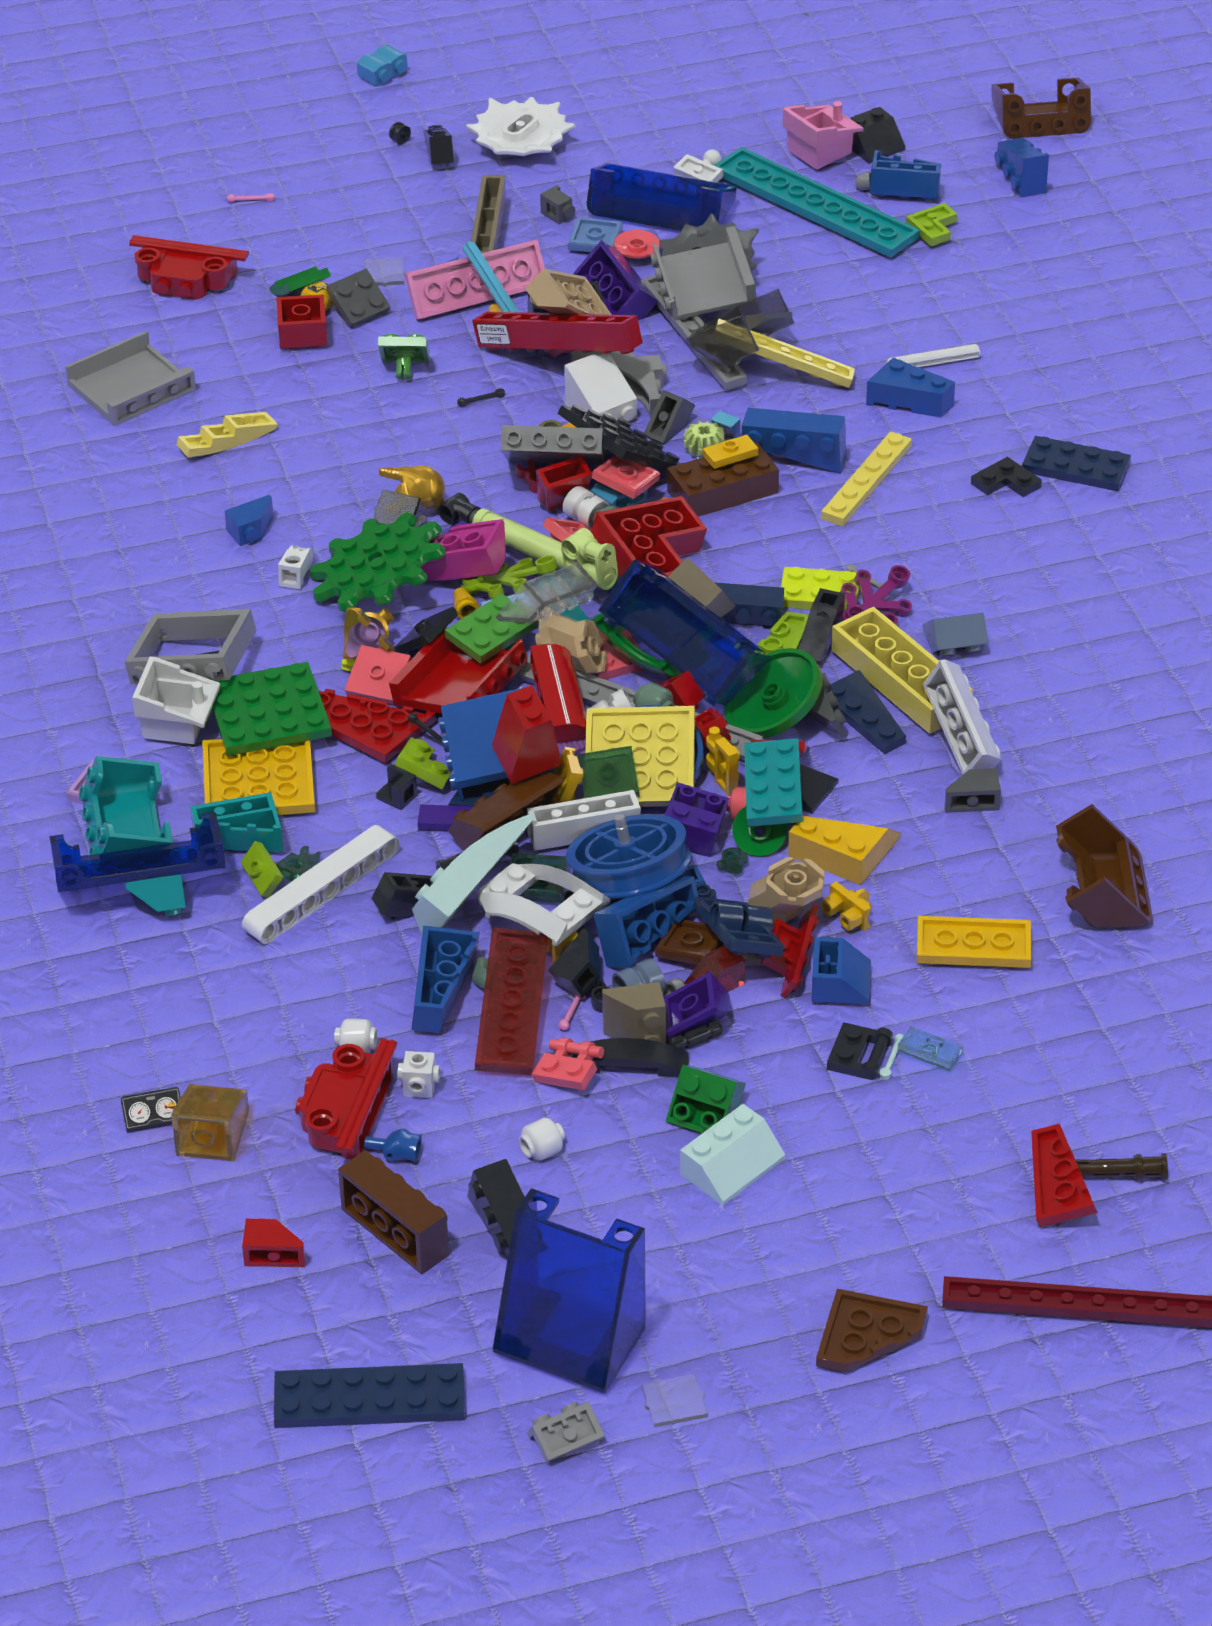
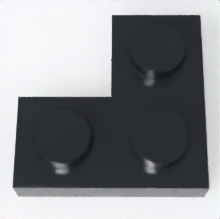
(1006, 473)

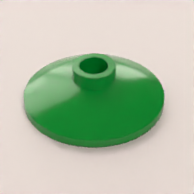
(757, 845)

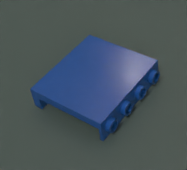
(469, 739)

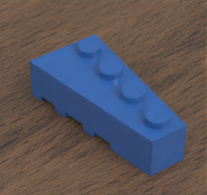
(442, 970)

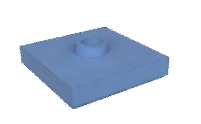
(590, 231)

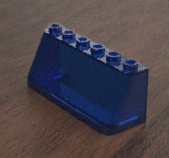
(656, 197)

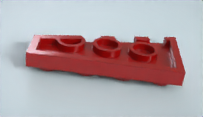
(1057, 1179)

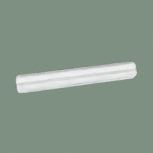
(941, 356)

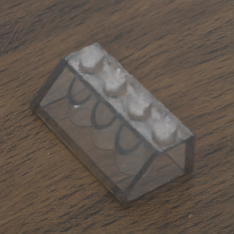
(549, 595)

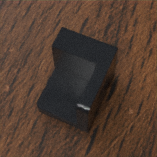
(400, 788)

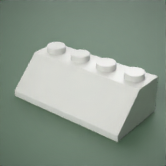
(961, 717)

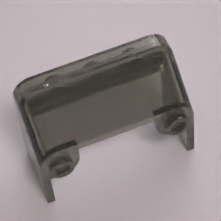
(733, 338)

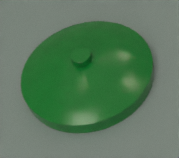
(777, 694)

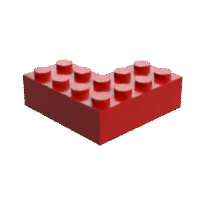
(651, 533)

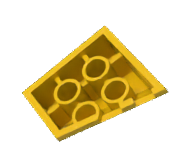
(840, 846)

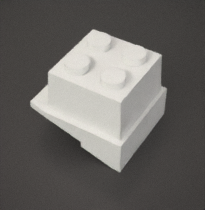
(172, 702)

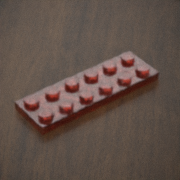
(511, 1002)

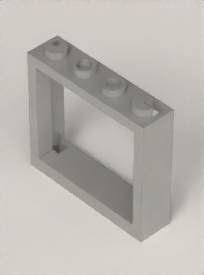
(234, 625)

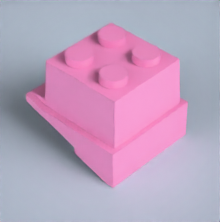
(819, 133)

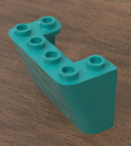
(122, 805)

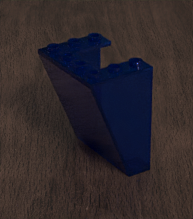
(571, 1297)

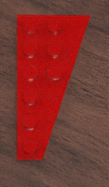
(372, 723)

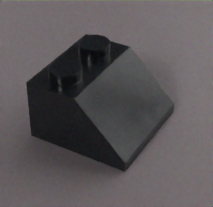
(878, 134)

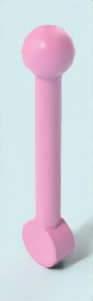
(268, 197)
(564, 1023)

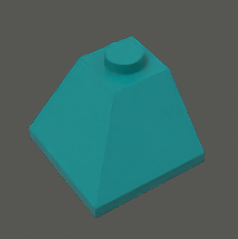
(161, 893)

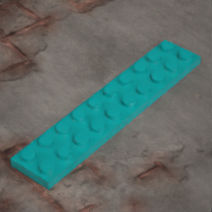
(817, 202)

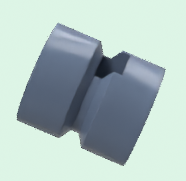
(643, 973)

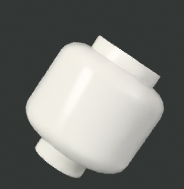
(357, 1032)
(541, 1139)

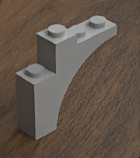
(642, 374)

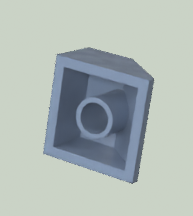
(956, 632)

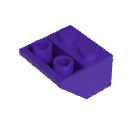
(700, 814)

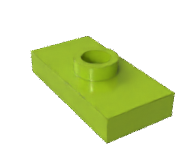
(261, 869)

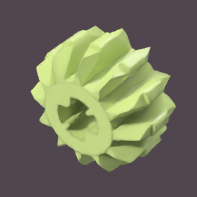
(702, 436)

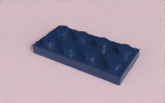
(1077, 463)

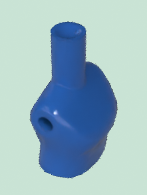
(397, 1146)

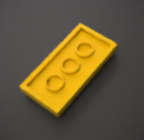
(974, 941)

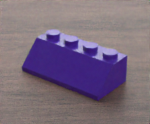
(619, 283)

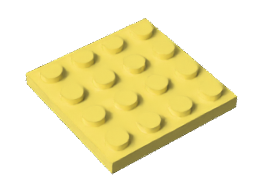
(660, 745)

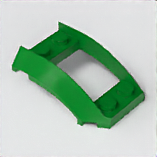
(631, 652)

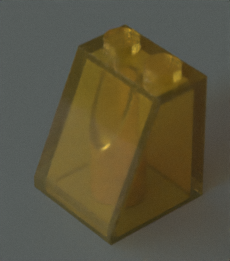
(209, 1122)

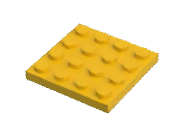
(278, 770)

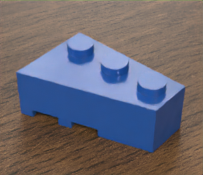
(1023, 166)
(904, 177)
(912, 388)

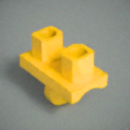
(851, 905)

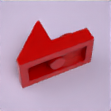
(709, 719)

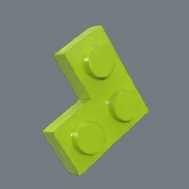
(932, 223)
(416, 760)

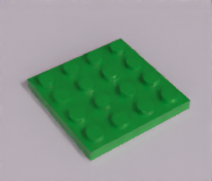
(270, 709)

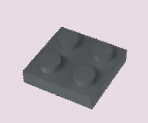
(358, 298)

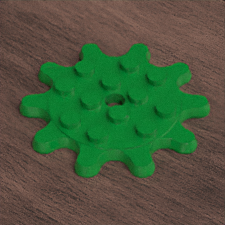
(377, 561)

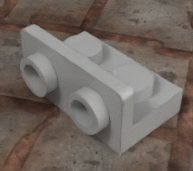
(566, 1432)

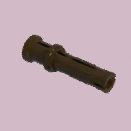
(1135, 1167)

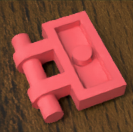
(564, 1070)

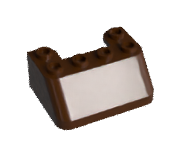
(1108, 872)

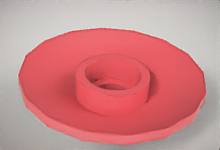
(636, 243)

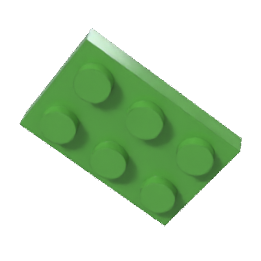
(483, 634)

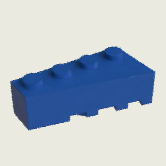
(799, 436)
(639, 920)

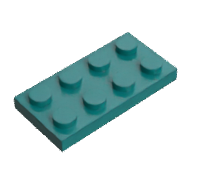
(773, 782)

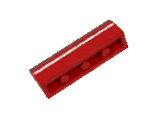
(559, 690)

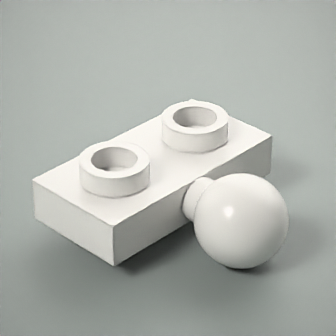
(698, 169)

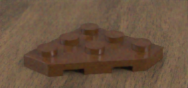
(867, 1328)

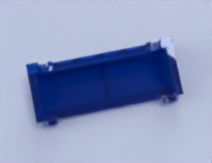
(683, 632)
(80, 872)

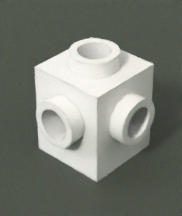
(418, 1074)

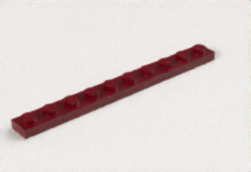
(1077, 1301)

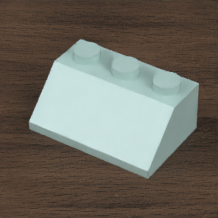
(731, 1155)

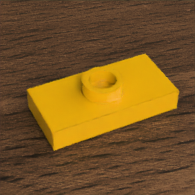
(730, 451)

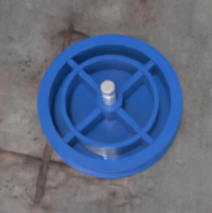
(630, 854)

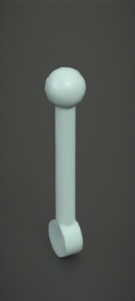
(885, 1073)

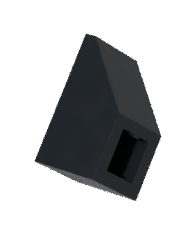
(578, 965)

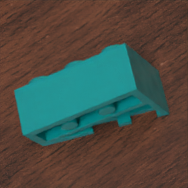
(244, 821)

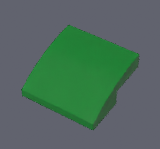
(299, 280)

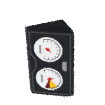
(149, 1109)

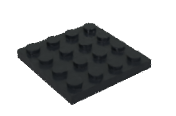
(621, 439)

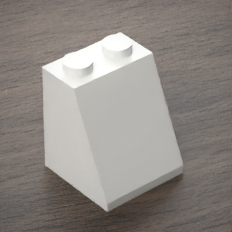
(599, 386)

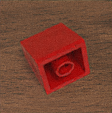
(525, 736)

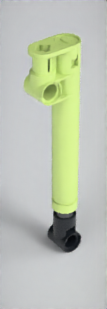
(580, 547)

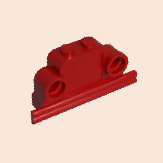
(184, 267)
(346, 1097)

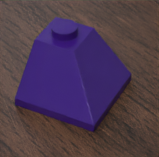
(696, 1004)

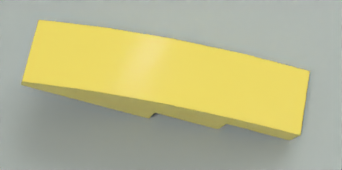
(231, 433)

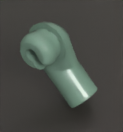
(479, 972)

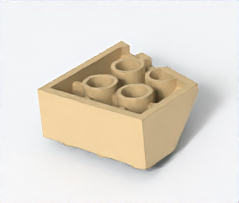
(565, 294)

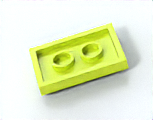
(803, 585)

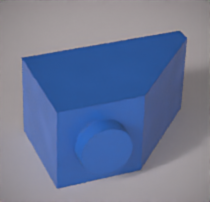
(249, 520)

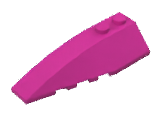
(470, 551)

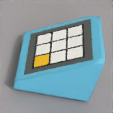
(729, 423)

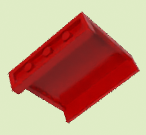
(448, 675)

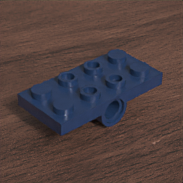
(740, 926)

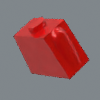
(559, 479)

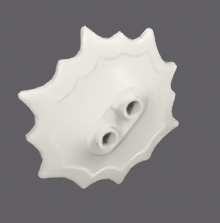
(520, 127)

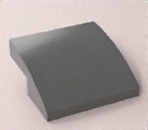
(766, 321)

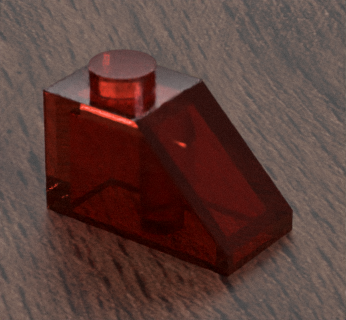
(724, 965)

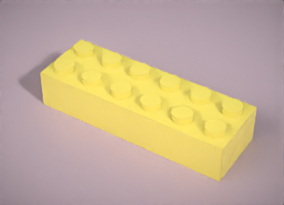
(888, 662)

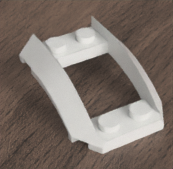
(502, 899)

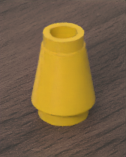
(464, 603)

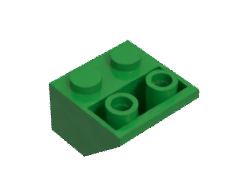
(703, 1098)

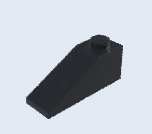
(397, 893)

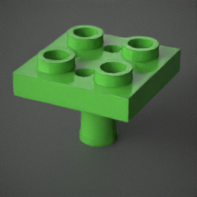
(403, 351)

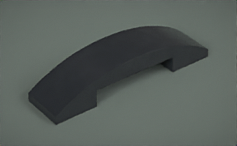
(641, 1054)

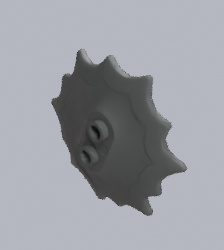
(707, 235)

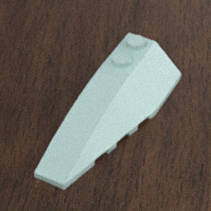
(464, 874)

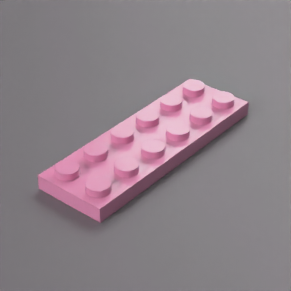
(459, 285)

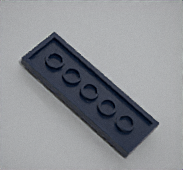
(369, 1395)

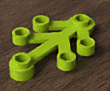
(509, 576)

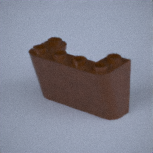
(1065, 116)

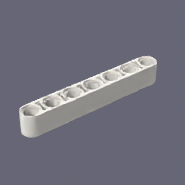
(320, 884)

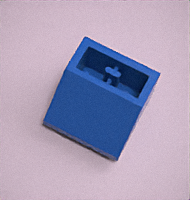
(839, 972)

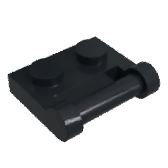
(850, 1047)

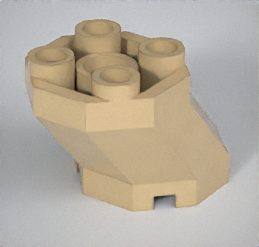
(579, 637)
(788, 888)

